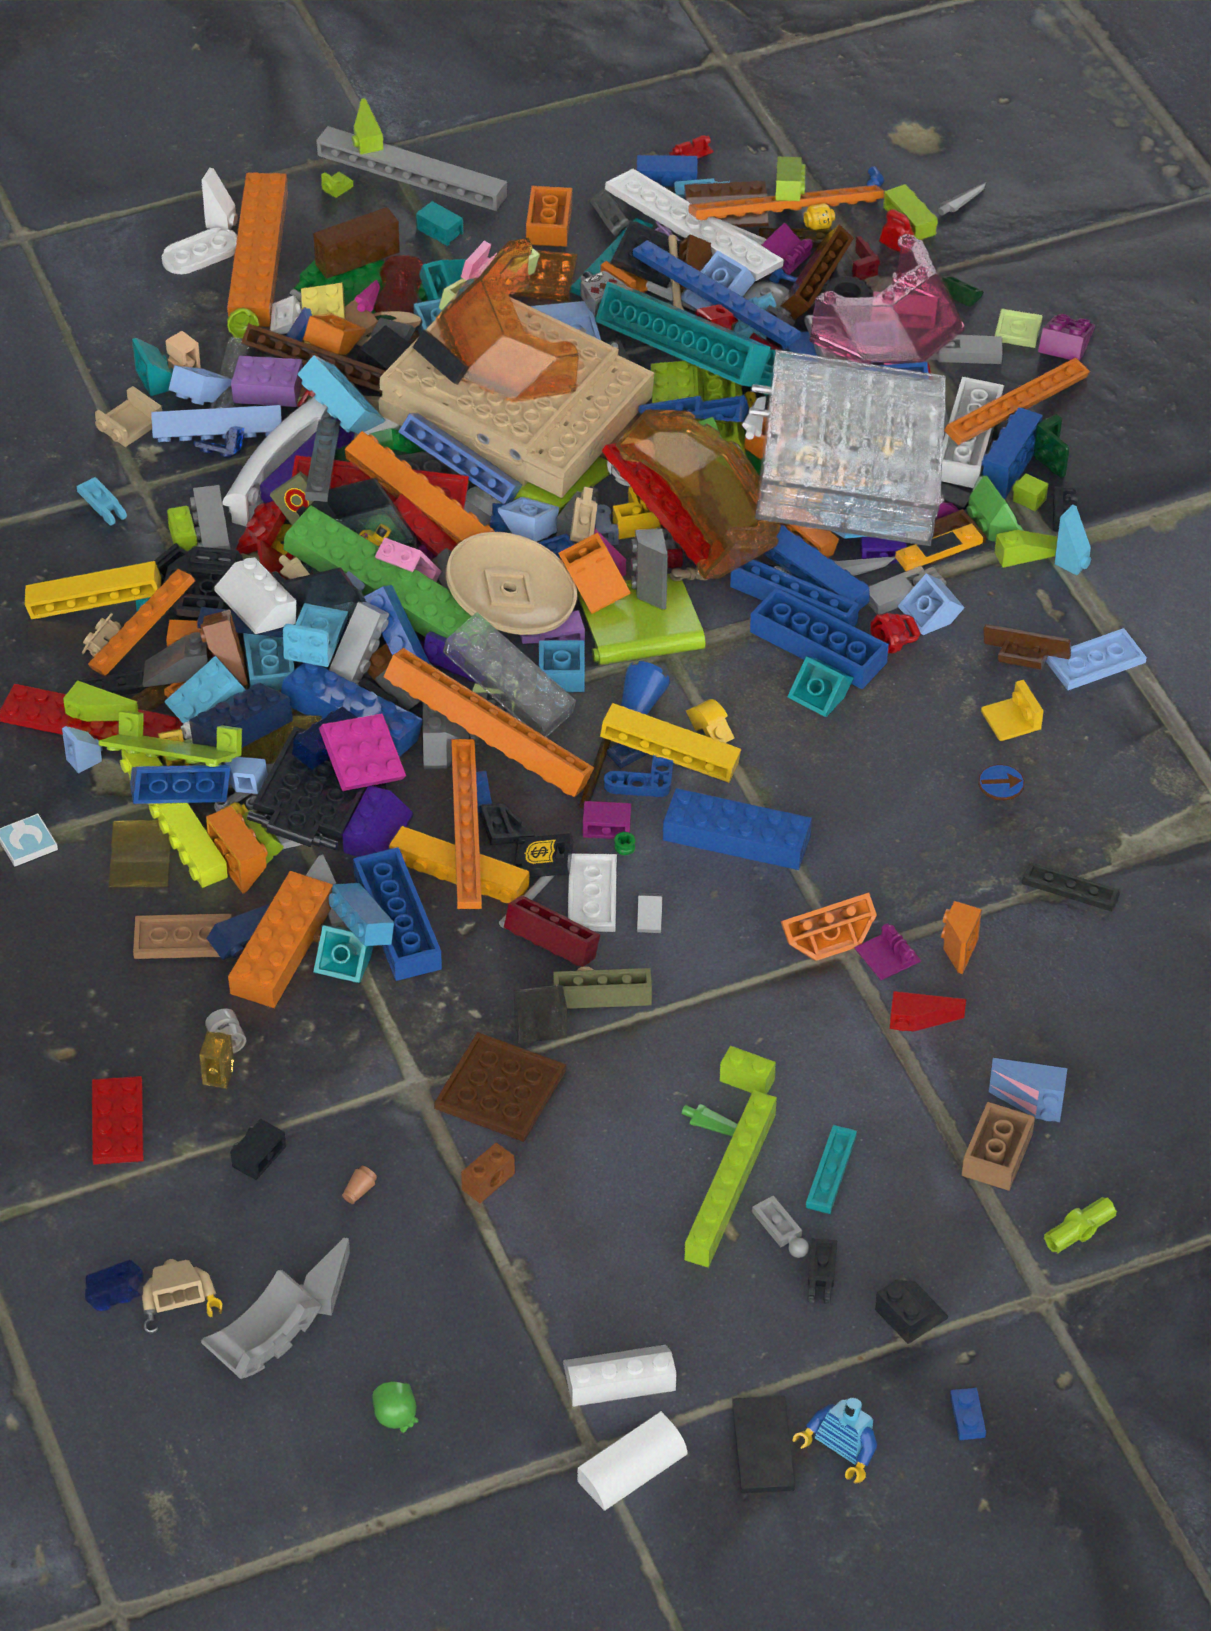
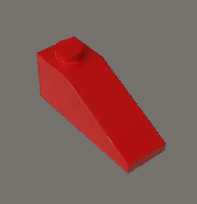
(922, 1011)

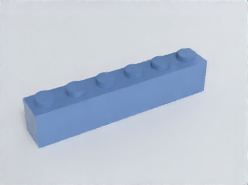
(214, 422)

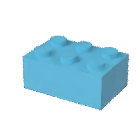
(266, 660)
(204, 690)

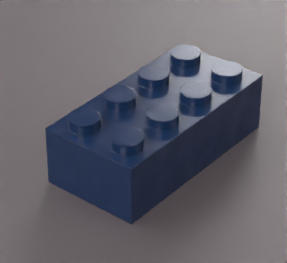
(254, 710)

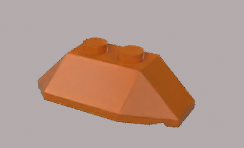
(831, 927)

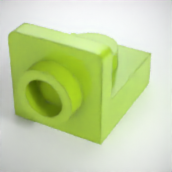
(336, 184)

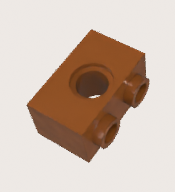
(488, 1172)

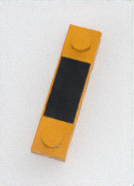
(940, 547)

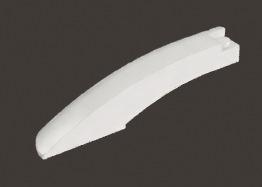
(269, 455)

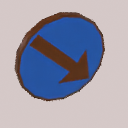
(1001, 782)

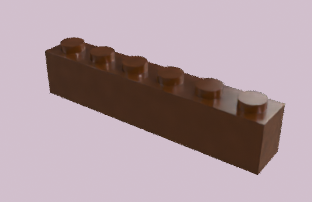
(817, 271)

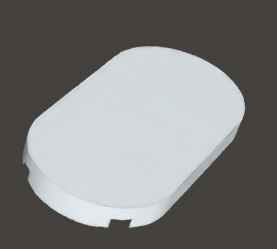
(199, 251)

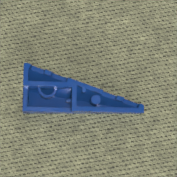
(723, 409)

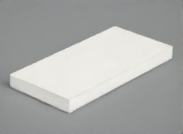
(593, 891)

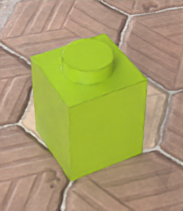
(1030, 492)

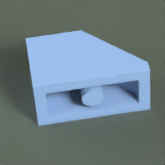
(81, 749)

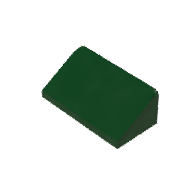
(962, 291)

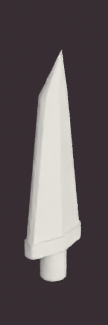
(753, 423)

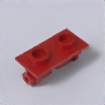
(698, 148)

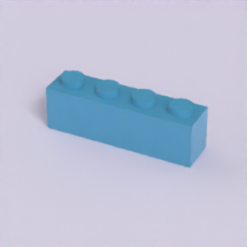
(361, 914)

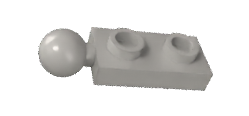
(781, 1226)

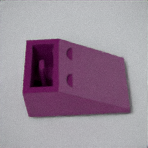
(1066, 337)

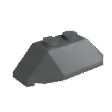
(437, 738)

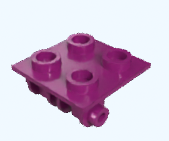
(788, 247)
(887, 953)

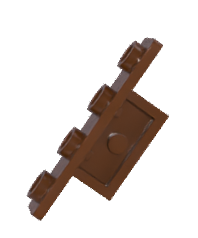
(1025, 647)

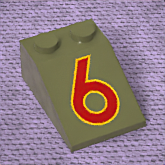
(291, 496)

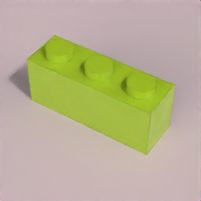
(906, 202)

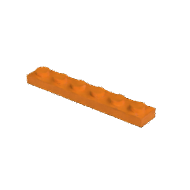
(141, 622)

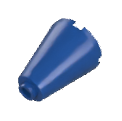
(643, 686)

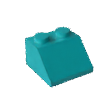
(151, 367)
(819, 686)

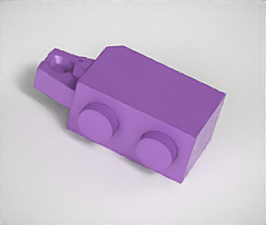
(570, 630)

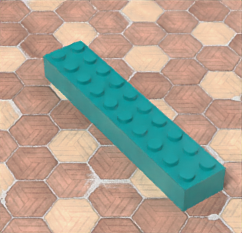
(682, 334)

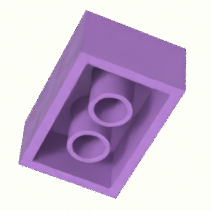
(267, 381)

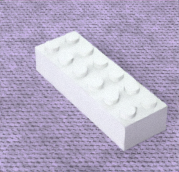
(963, 462)

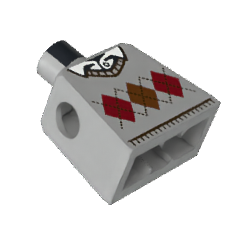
(593, 288)

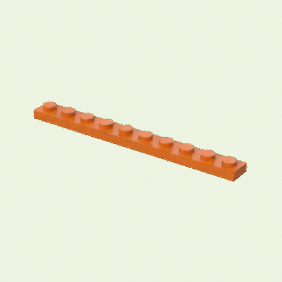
(761, 204)
(1023, 397)
(466, 824)

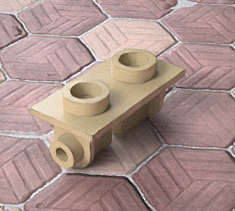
(105, 629)

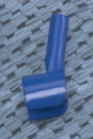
(779, 274)

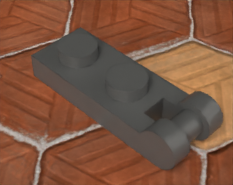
(609, 212)

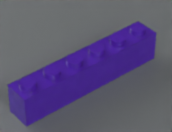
(284, 471)

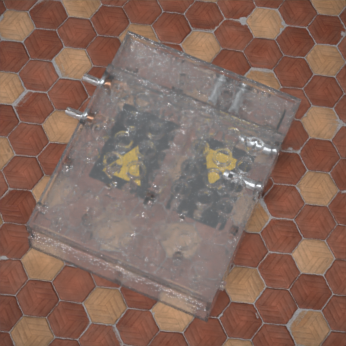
(852, 448)

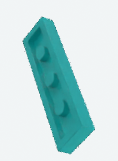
(831, 1169)

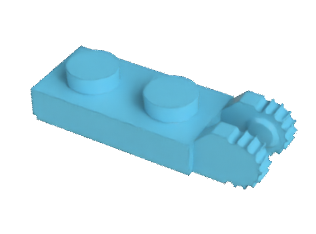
(101, 500)

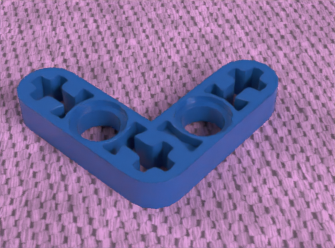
(649, 780)

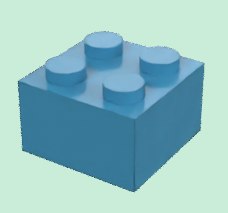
(564, 663)

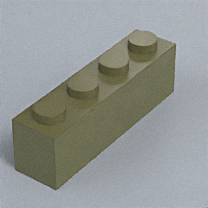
(605, 987)

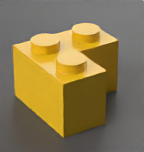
(633, 516)

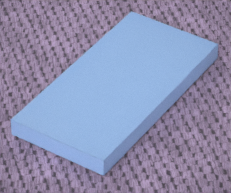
(1097, 659)

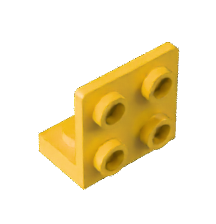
(1015, 715)

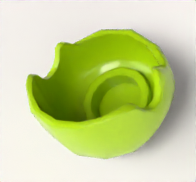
(238, 321)

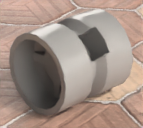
(227, 1023)

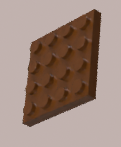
(500, 1086)

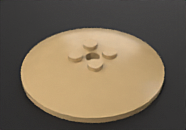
(538, 582)

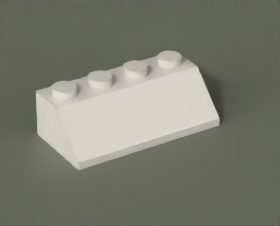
(256, 596)
(620, 1375)

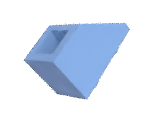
(247, 774)

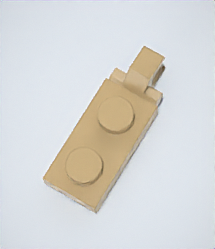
(583, 516)

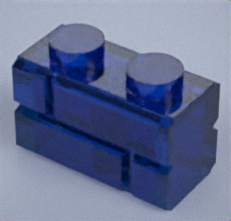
(114, 1285)

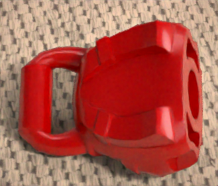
(896, 226)
(892, 630)

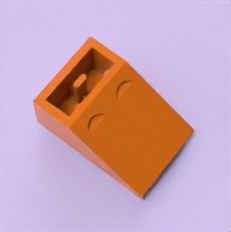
(594, 573)

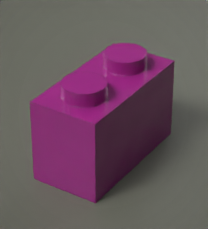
(606, 819)

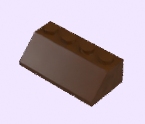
(730, 191)

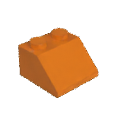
(332, 333)
(961, 933)

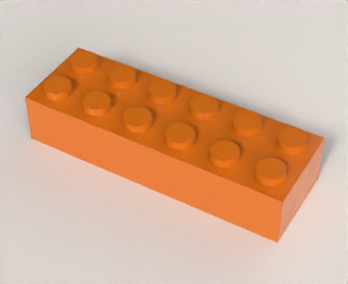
(281, 940)

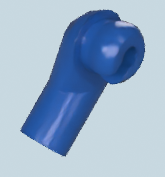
(876, 177)

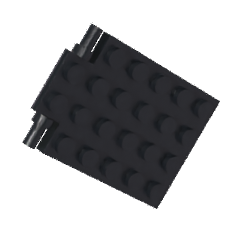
(304, 800)

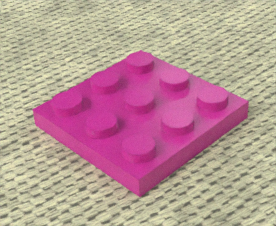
(362, 752)

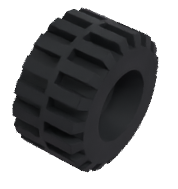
(848, 287)

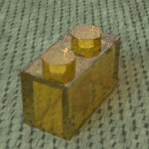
(216, 1059)

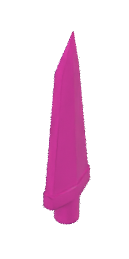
(367, 298)

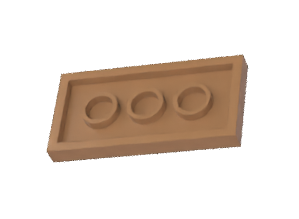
(175, 935)

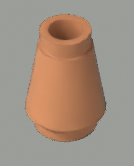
(360, 1182)

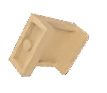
(128, 419)

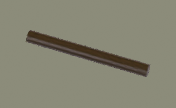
(598, 763)

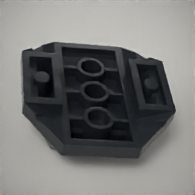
(207, 569)

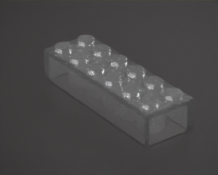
(509, 675)

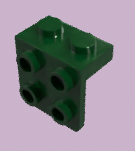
(1049, 447)

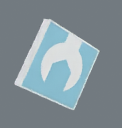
(27, 840)

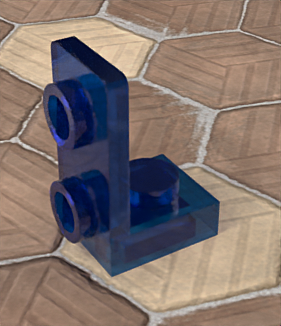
(232, 438)

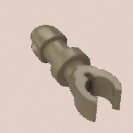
(689, 574)

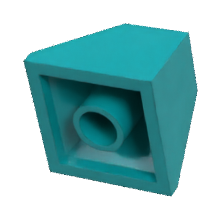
(341, 954)

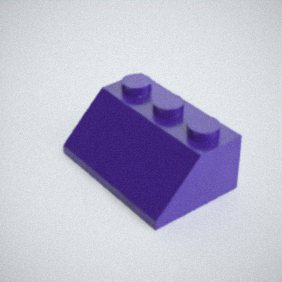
(375, 822)

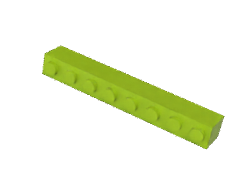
(730, 1179)

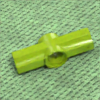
(1080, 1224)

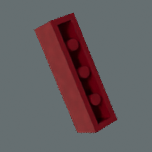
(551, 931)

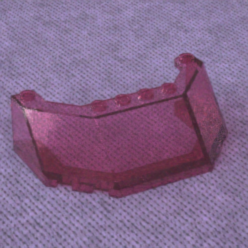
(897, 325)

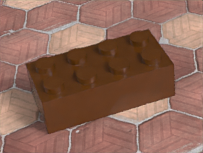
(356, 242)

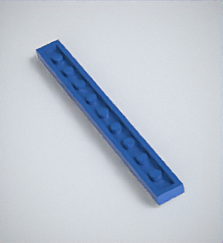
(716, 293)

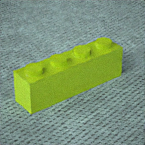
(790, 178)

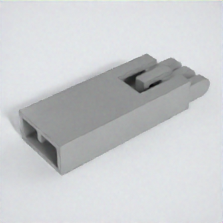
(971, 350)
(890, 592)

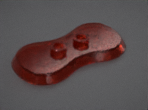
(400, 284)

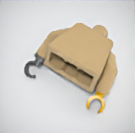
(177, 1286)

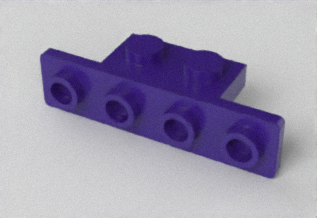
(434, 649)

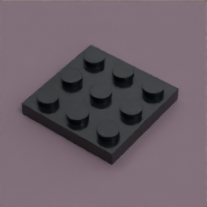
(633, 237)

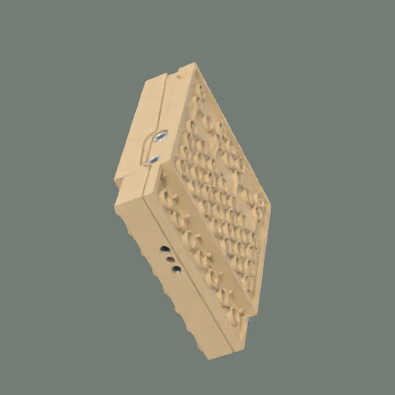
(535, 439)

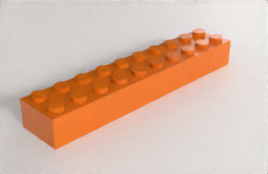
(258, 245)

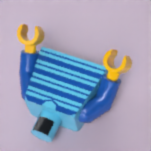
(845, 1431)

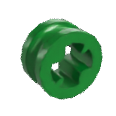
(624, 838)

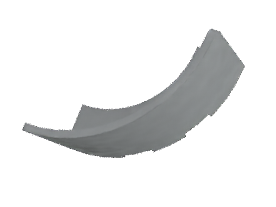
(264, 1327)

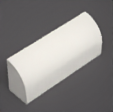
(632, 1461)

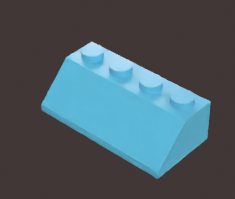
(339, 396)

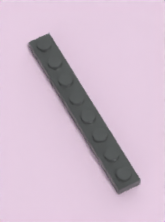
(322, 460)

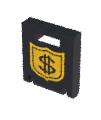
(538, 854)

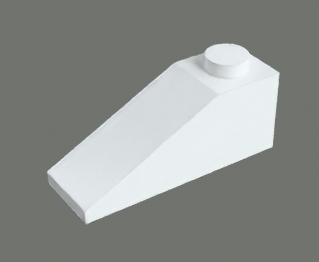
(218, 204)

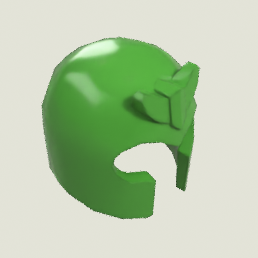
(395, 1405)

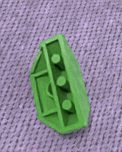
(990, 510)

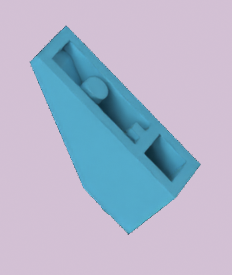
(1072, 543)

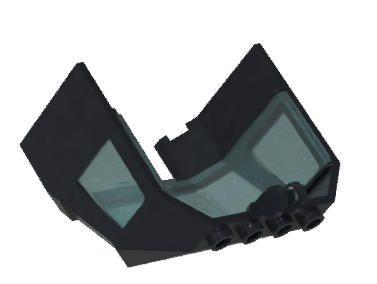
(359, 508)

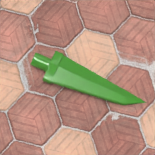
(709, 1120)

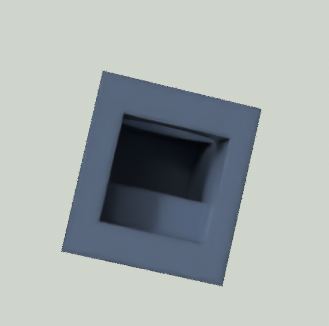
(604, 526)

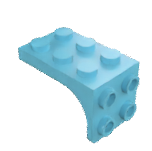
(314, 635)

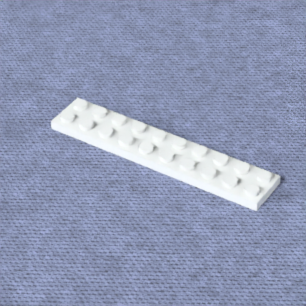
(673, 213)

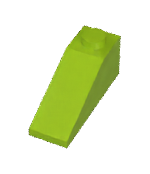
(367, 132)
(1023, 546)
(95, 704)

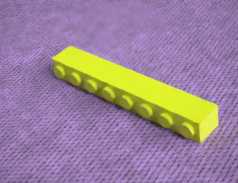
(185, 830)

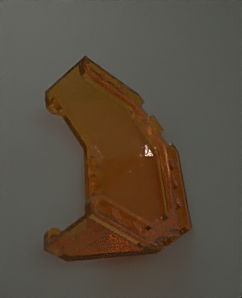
(490, 339)
(711, 482)

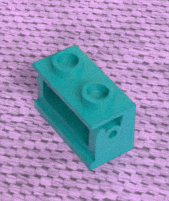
(439, 223)

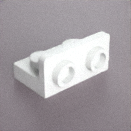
(285, 314)

